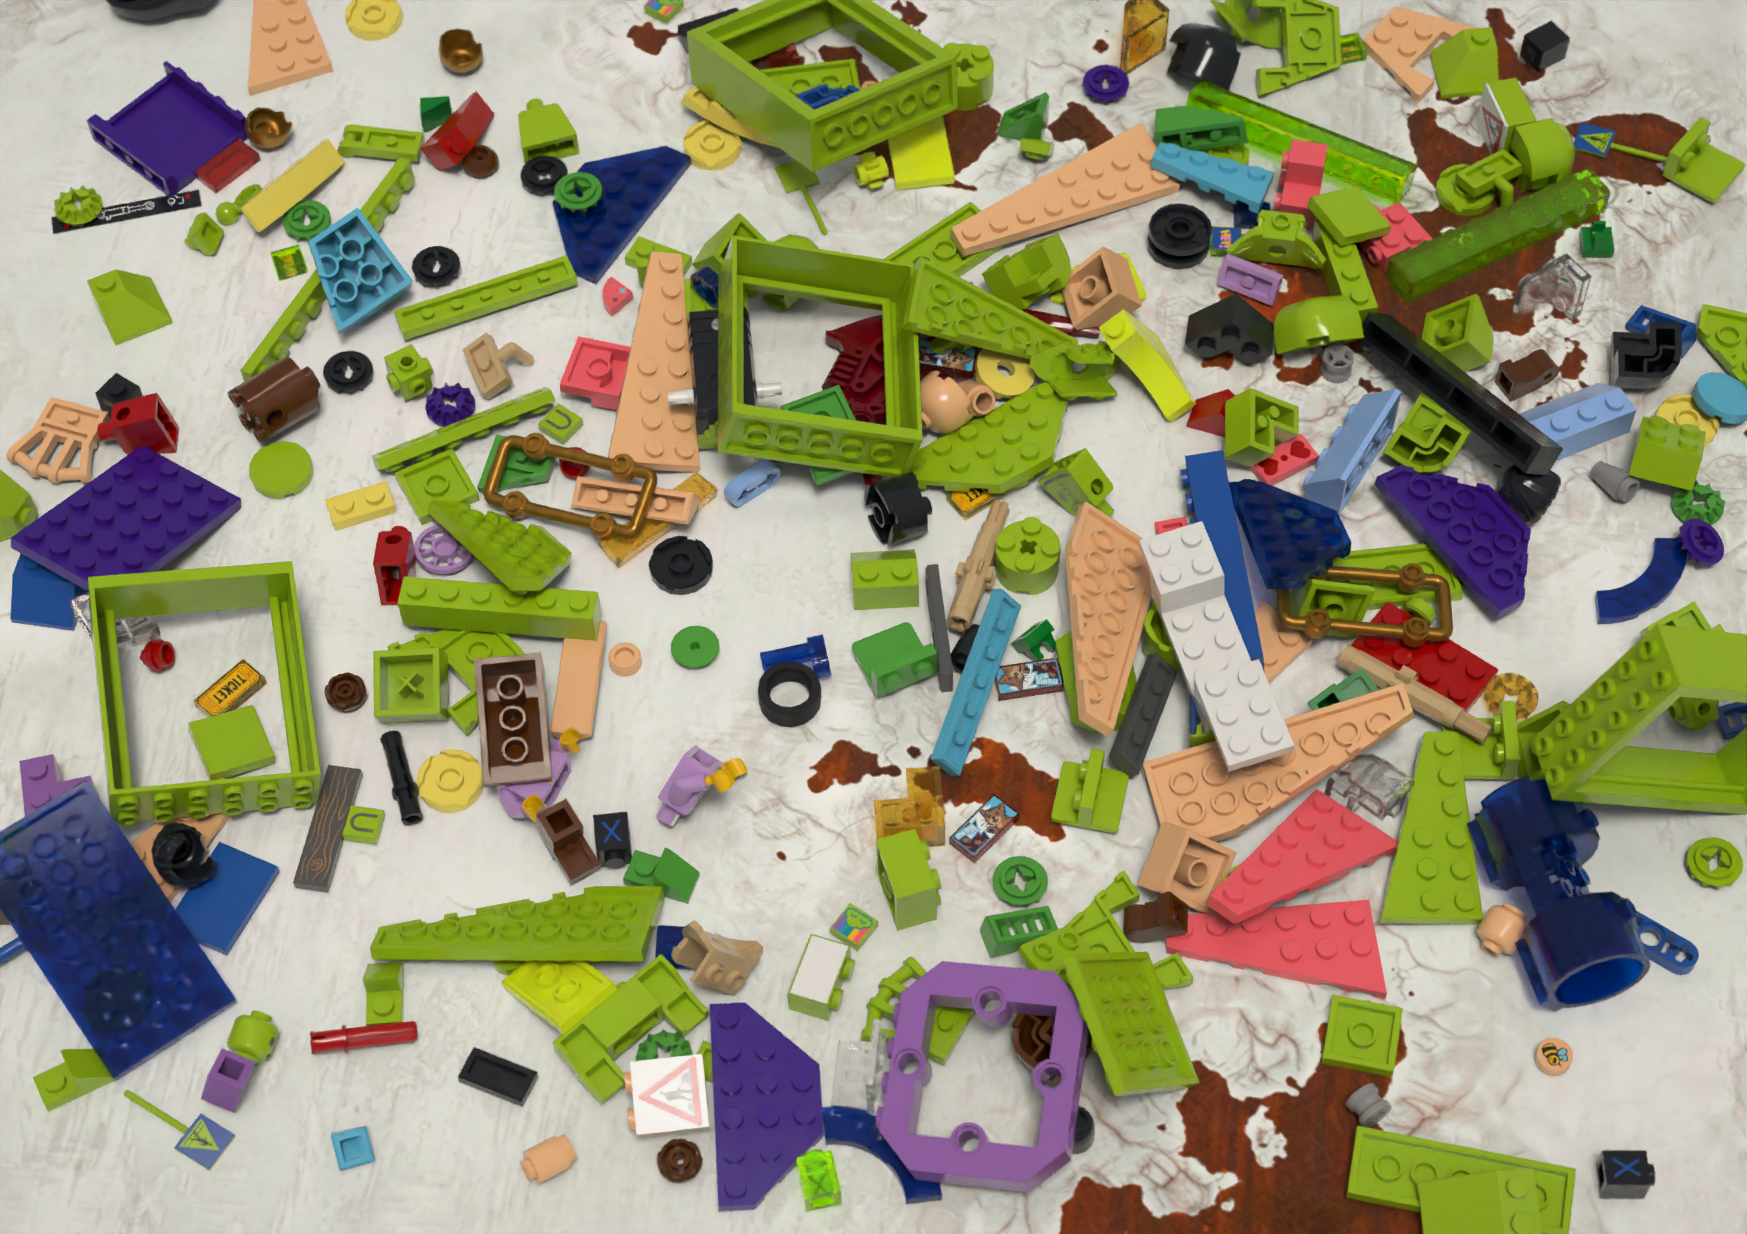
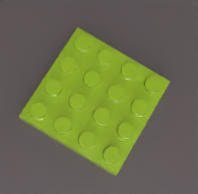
(1130, 1022)

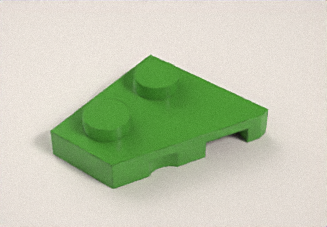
(519, 468)

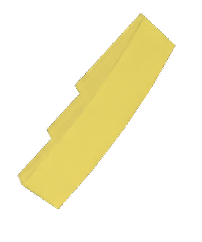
(716, 113)
(292, 185)

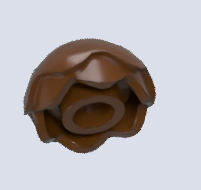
(480, 161)
(344, 683)
(679, 1150)

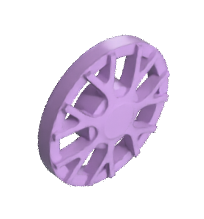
(443, 549)

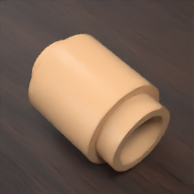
(980, 396)
(548, 1158)

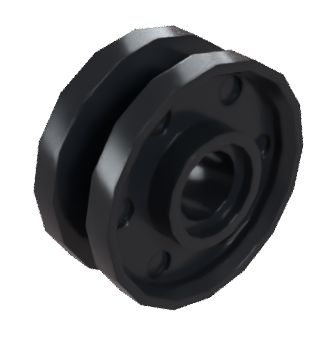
(1179, 236)

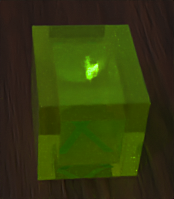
(818, 1180)

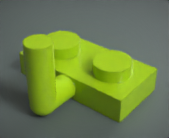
(1491, 173)
(639, 254)

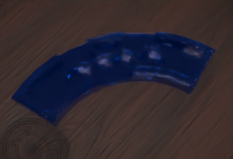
(1647, 590)
(859, 1130)

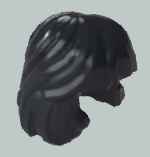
(1528, 492)
(178, 856)

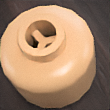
(1501, 929)

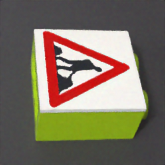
(1501, 111)

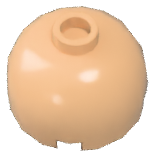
(943, 404)

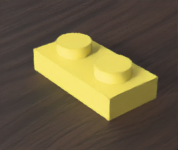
(360, 505)

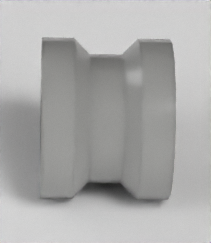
(1332, 357)
(1368, 1105)

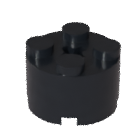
(897, 508)

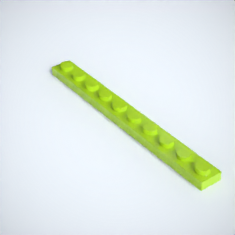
(312, 295)

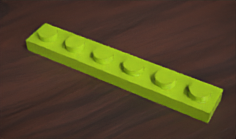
(485, 297)
(451, 435)

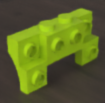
(622, 1020)

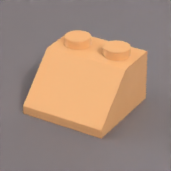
(1100, 289)
(1186, 866)

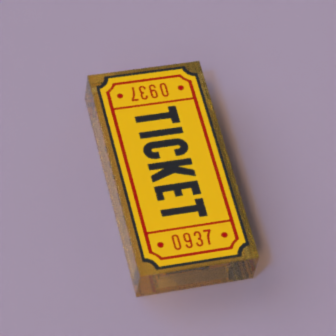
(973, 502)
(230, 690)

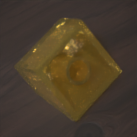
(1143, 32)

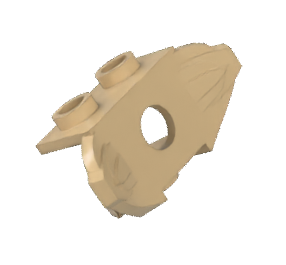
(718, 960)

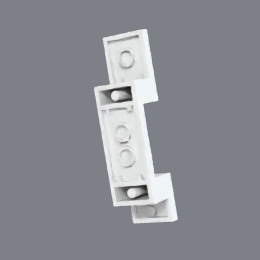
(1216, 666)

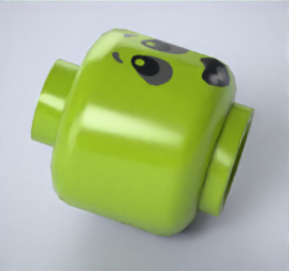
(253, 1036)

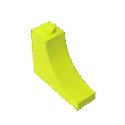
(1149, 361)

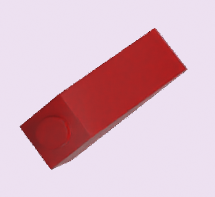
(458, 133)

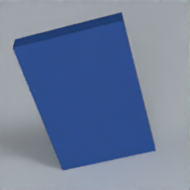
(226, 902)

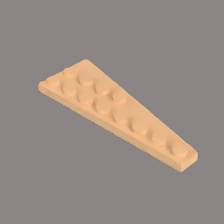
(658, 363)

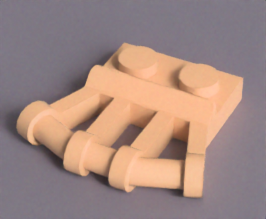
(63, 423)

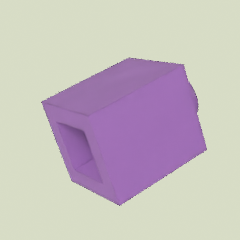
(227, 1080)

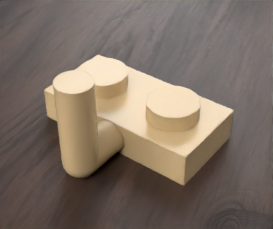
(489, 366)

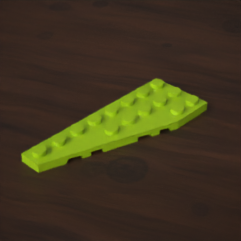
(591, 927)

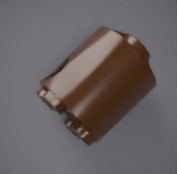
(276, 399)

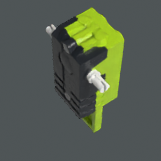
(703, 346)

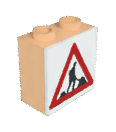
(667, 1096)

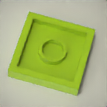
(1349, 215)
(436, 480)
(231, 743)
(1362, 1035)

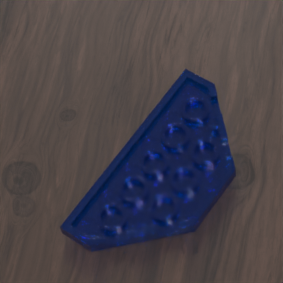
(630, 194)
(1288, 533)

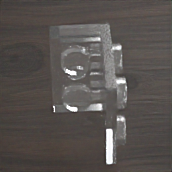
(1557, 281)
(860, 1071)

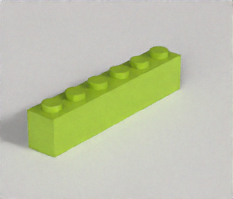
(498, 610)

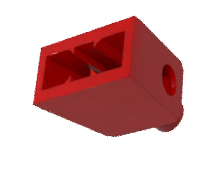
(141, 424)
(393, 551)

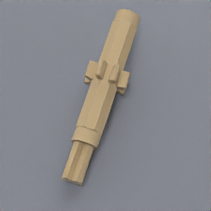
(978, 570)
(1420, 697)

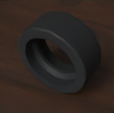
(792, 672)

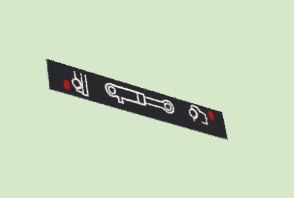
(134, 210)

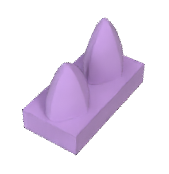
(1250, 279)

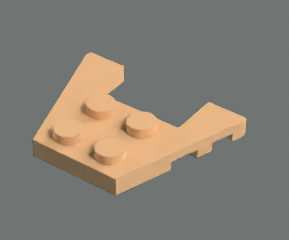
(1404, 40)

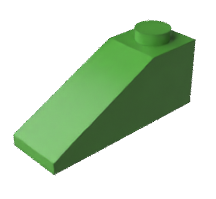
(1198, 128)

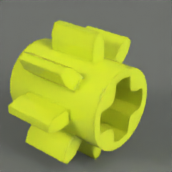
(870, 170)

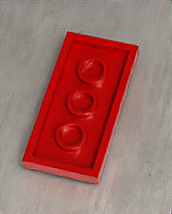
(1438, 664)

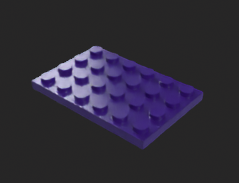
(126, 520)

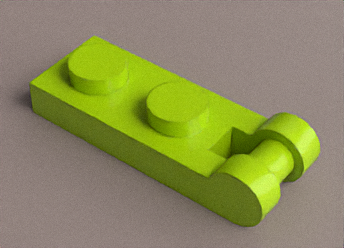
(380, 143)

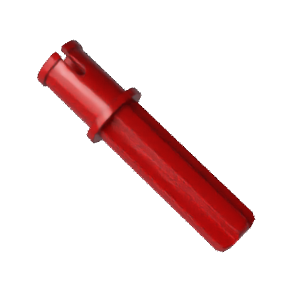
(363, 1037)

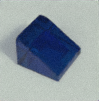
(1245, 218)
(666, 939)

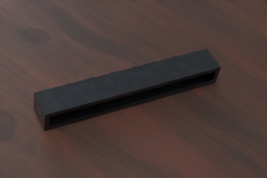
(1459, 394)

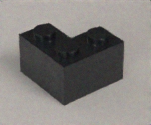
(1233, 327)

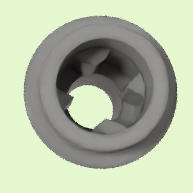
(1615, 481)

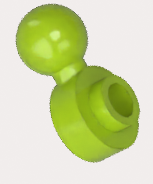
(228, 213)

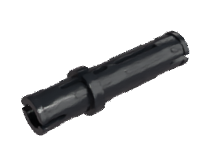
(404, 789)

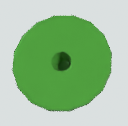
(695, 646)

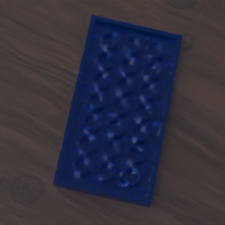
(104, 932)

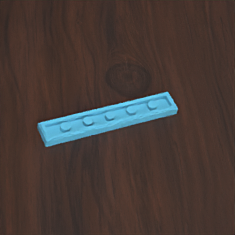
(976, 682)

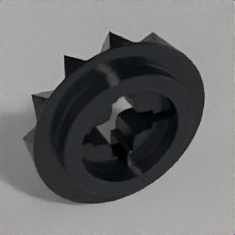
(542, 166)
(426, 259)
(336, 367)

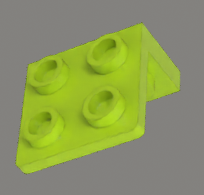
(1701, 166)
(1499, 755)

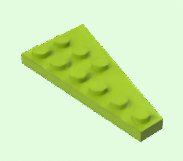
(964, 313)
(1434, 854)

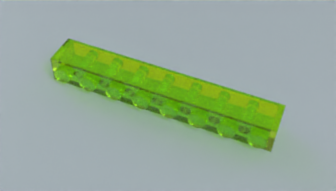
(1345, 158)
(1497, 235)

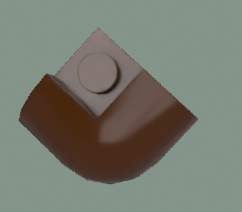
(1033, 1041)

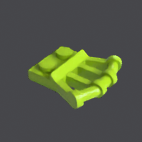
(948, 1021)

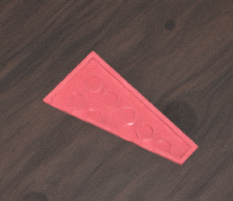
(1304, 853)
(1297, 943)

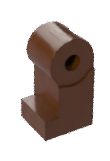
(1526, 374)
(1155, 919)

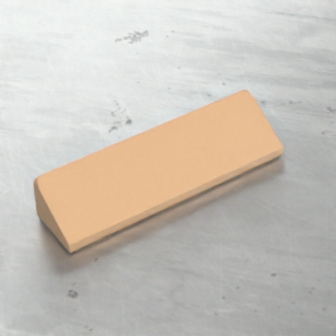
(622, 499)
(578, 684)

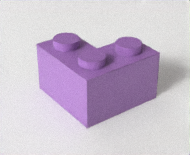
(44, 782)

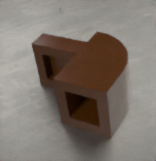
(565, 841)

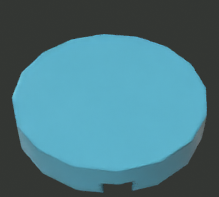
(1721, 396)

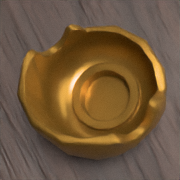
(459, 50)
(267, 127)

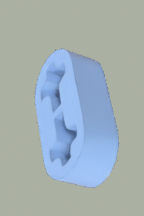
(752, 482)

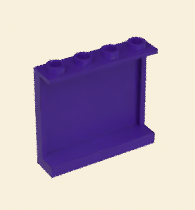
(170, 131)

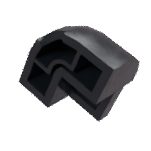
(1204, 54)
(1645, 358)

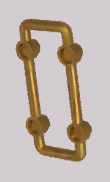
(602, 524)
(1409, 579)

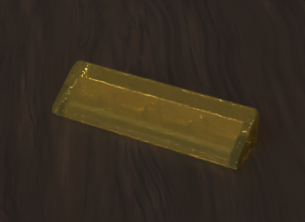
(623, 549)

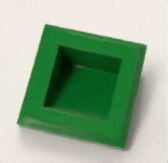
(434, 111)

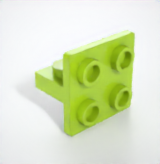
(1090, 794)
(1051, 949)

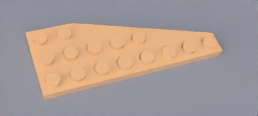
(1107, 611)
(1201, 795)

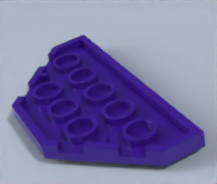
(1468, 530)
(762, 1105)

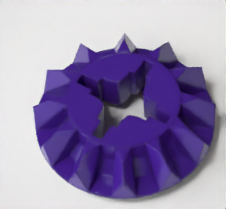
(1116, 79)
(448, 414)
(1707, 537)

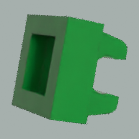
(1596, 241)
(1032, 638)

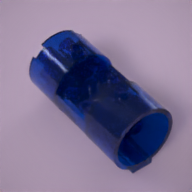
(1580, 941)

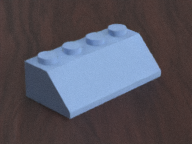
(1584, 418)
(1352, 449)

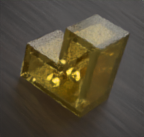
(919, 811)

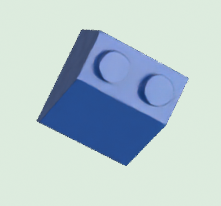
(42, 596)

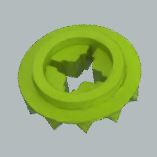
(70, 214)
(1729, 862)

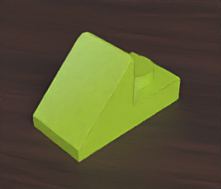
(384, 993)
(72, 1079)

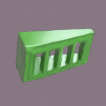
(998, 937)

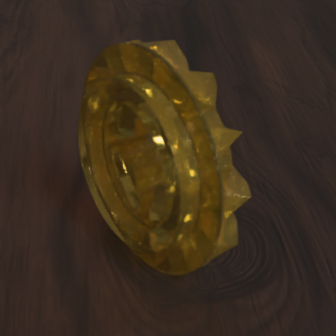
(1513, 685)

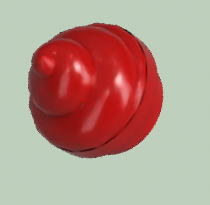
(573, 469)
(158, 655)

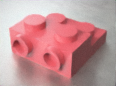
(1403, 236)
(596, 372)

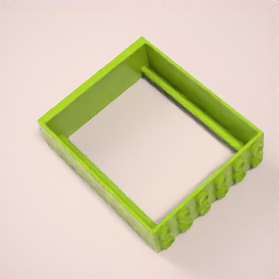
(842, 128)
(811, 437)
(192, 592)
(1586, 744)

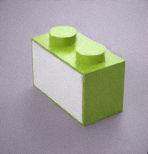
(820, 977)

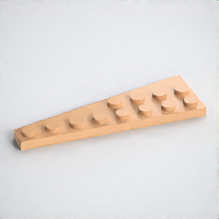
(1092, 185)

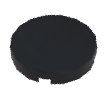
(681, 565)

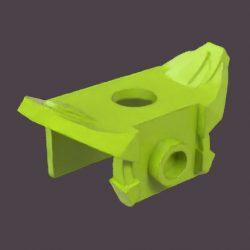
(1262, 31)
(1279, 240)
(1056, 368)

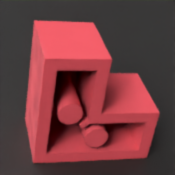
(1301, 179)

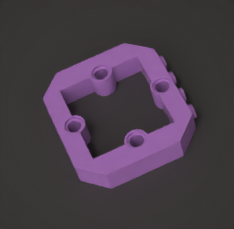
(990, 1163)

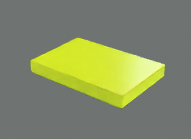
(921, 156)
(559, 990)

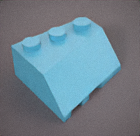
(356, 270)

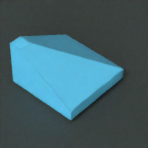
(352, 1147)

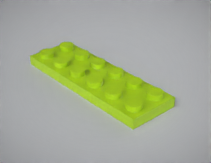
(1391, 1164)

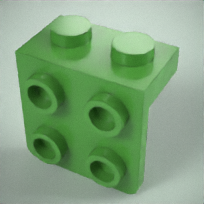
(895, 659)

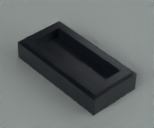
(498, 1076)

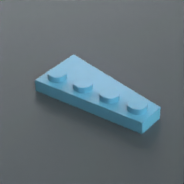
(1209, 172)

